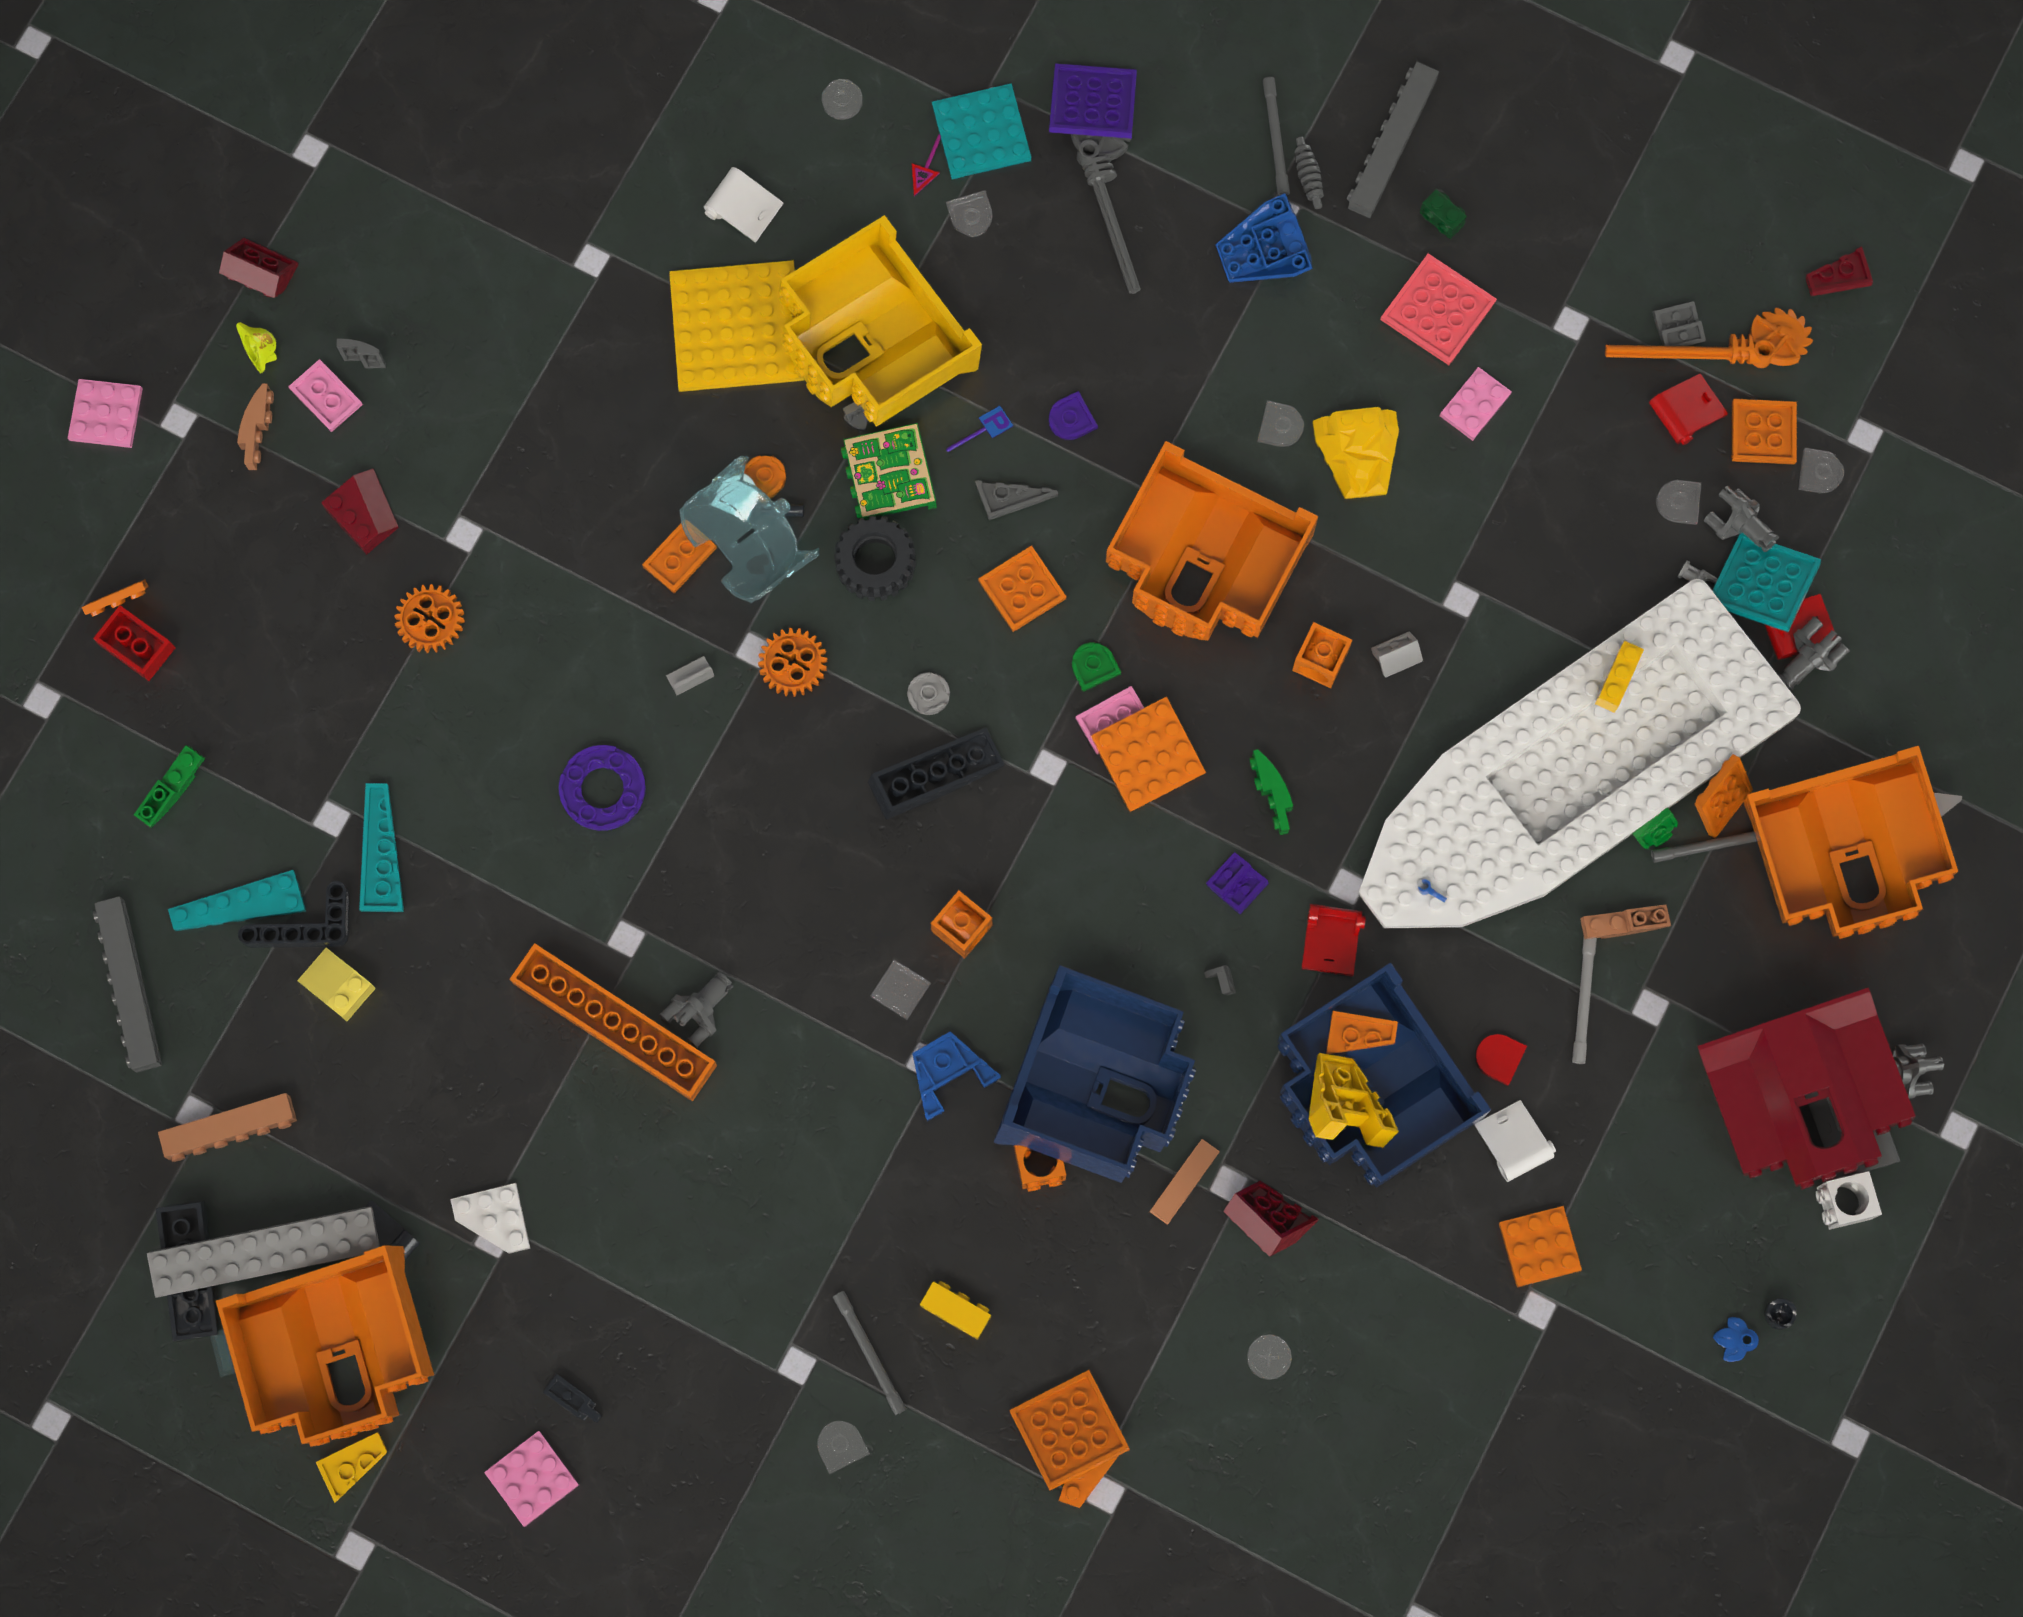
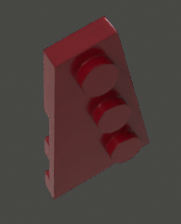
(1845, 274)

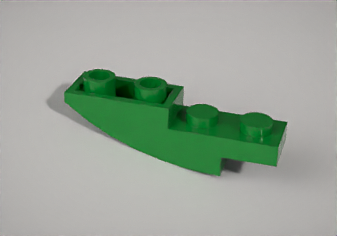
(1271, 782)
(170, 788)

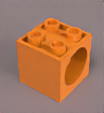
(1322, 655)
(961, 924)
(1030, 1180)

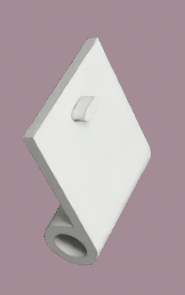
(741, 202)
(1515, 1143)

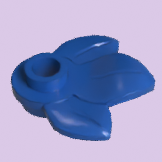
(1732, 1339)

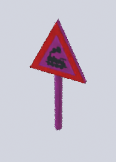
(922, 175)

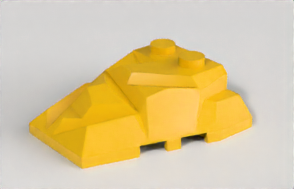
(1359, 449)

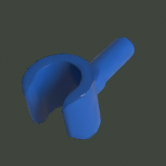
(1431, 891)

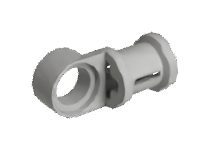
(1690, 573)

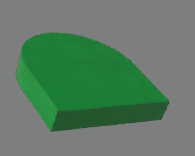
(1094, 665)
(1656, 830)

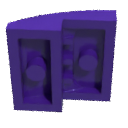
(1237, 883)

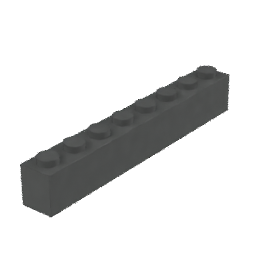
(1393, 139)
(127, 984)

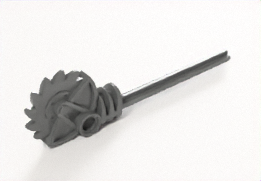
(1099, 171)

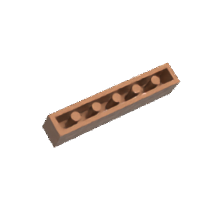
(227, 1127)

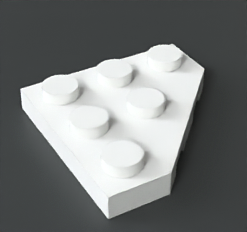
(494, 1216)

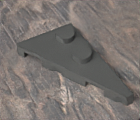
(1004, 499)

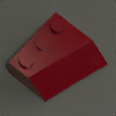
(362, 510)
(1268, 1218)

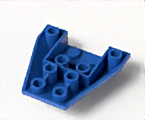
(1266, 245)

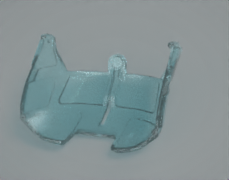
(729, 511)

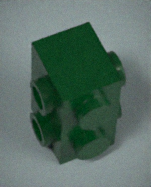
(1443, 213)

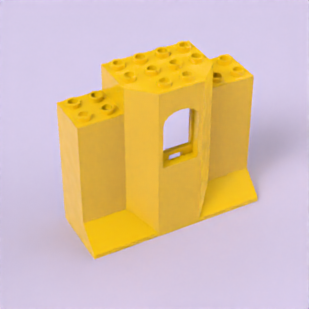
(876, 294)

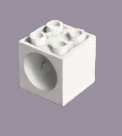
(1863, 1188)

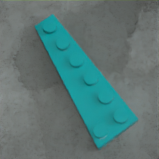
(380, 869)
(258, 900)

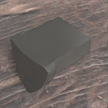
(855, 416)
(1225, 979)

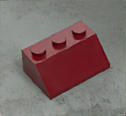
(257, 267)

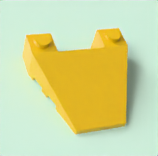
(1344, 1099)

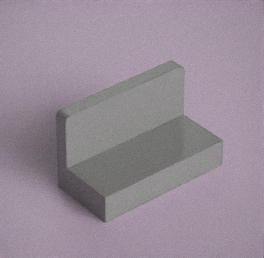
(1398, 654)
(690, 675)

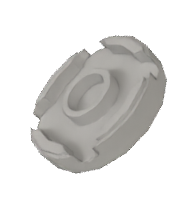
(928, 693)

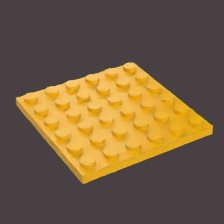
(731, 326)

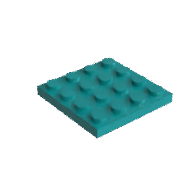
(981, 131)
(1765, 584)

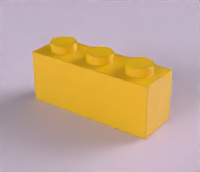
(1619, 676)
(956, 1309)

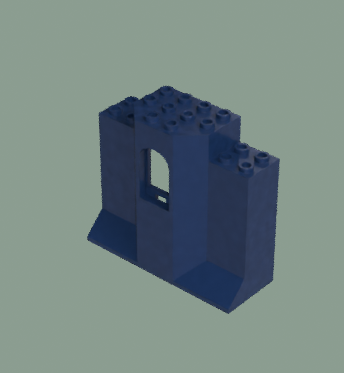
(1084, 1039)
(1411, 1077)

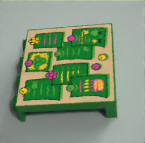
(888, 472)

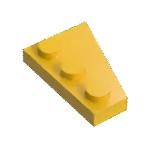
(349, 1464)

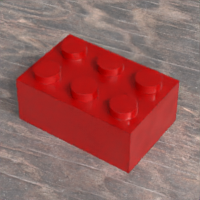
(134, 643)

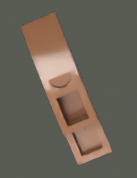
(255, 418)
(1626, 922)

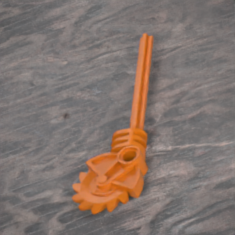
(1777, 336)

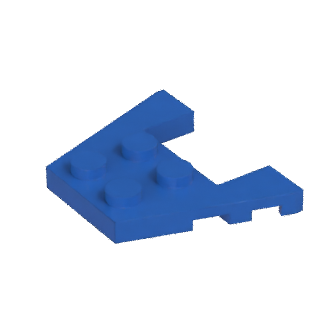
(943, 1062)

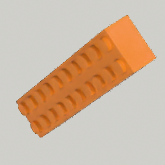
(613, 1022)

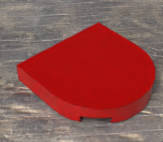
(1499, 1057)

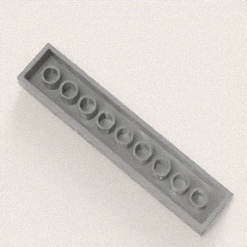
(262, 1251)

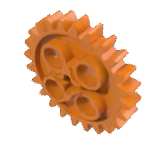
(441, 603)
(783, 678)

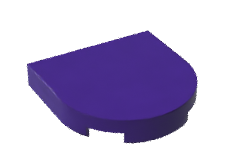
(1071, 418)

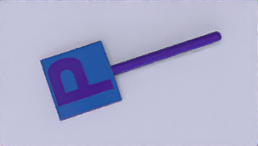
(994, 422)

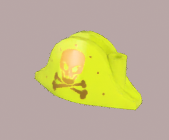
(258, 344)

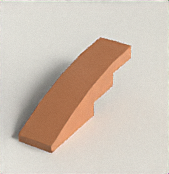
(1184, 1181)

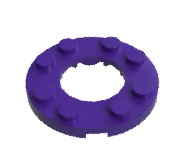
(596, 758)

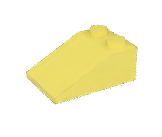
(336, 984)

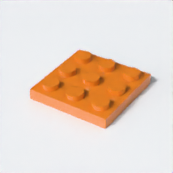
(1764, 431)
(1022, 588)
(1723, 796)
(1540, 1246)

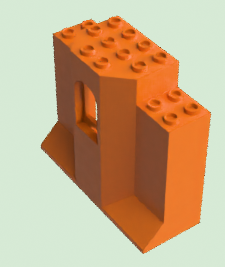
(1202, 516)
(1873, 808)
(288, 1337)

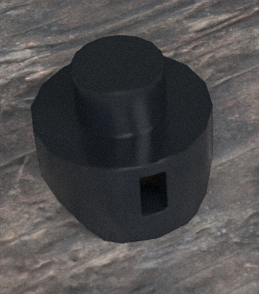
(1780, 1313)

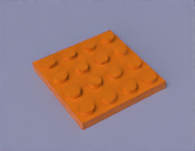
(1148, 754)
(1069, 1430)

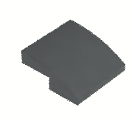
(1679, 325)
(359, 351)

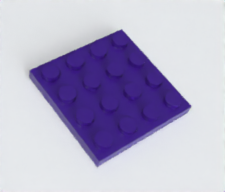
(1093, 101)

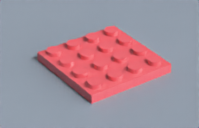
(1438, 309)

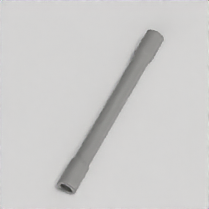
(1580, 1044)

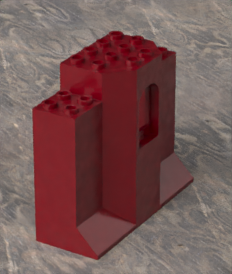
(1826, 1049)

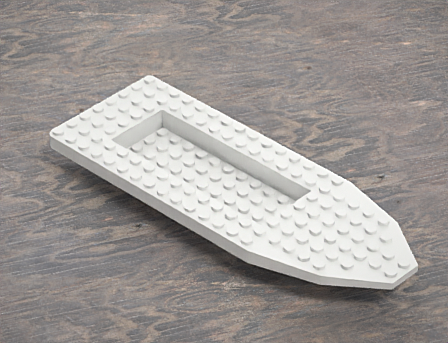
(1570, 780)

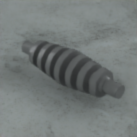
(1309, 172)

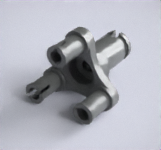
(1742, 520)
(1812, 654)
(699, 1007)
(1912, 1064)

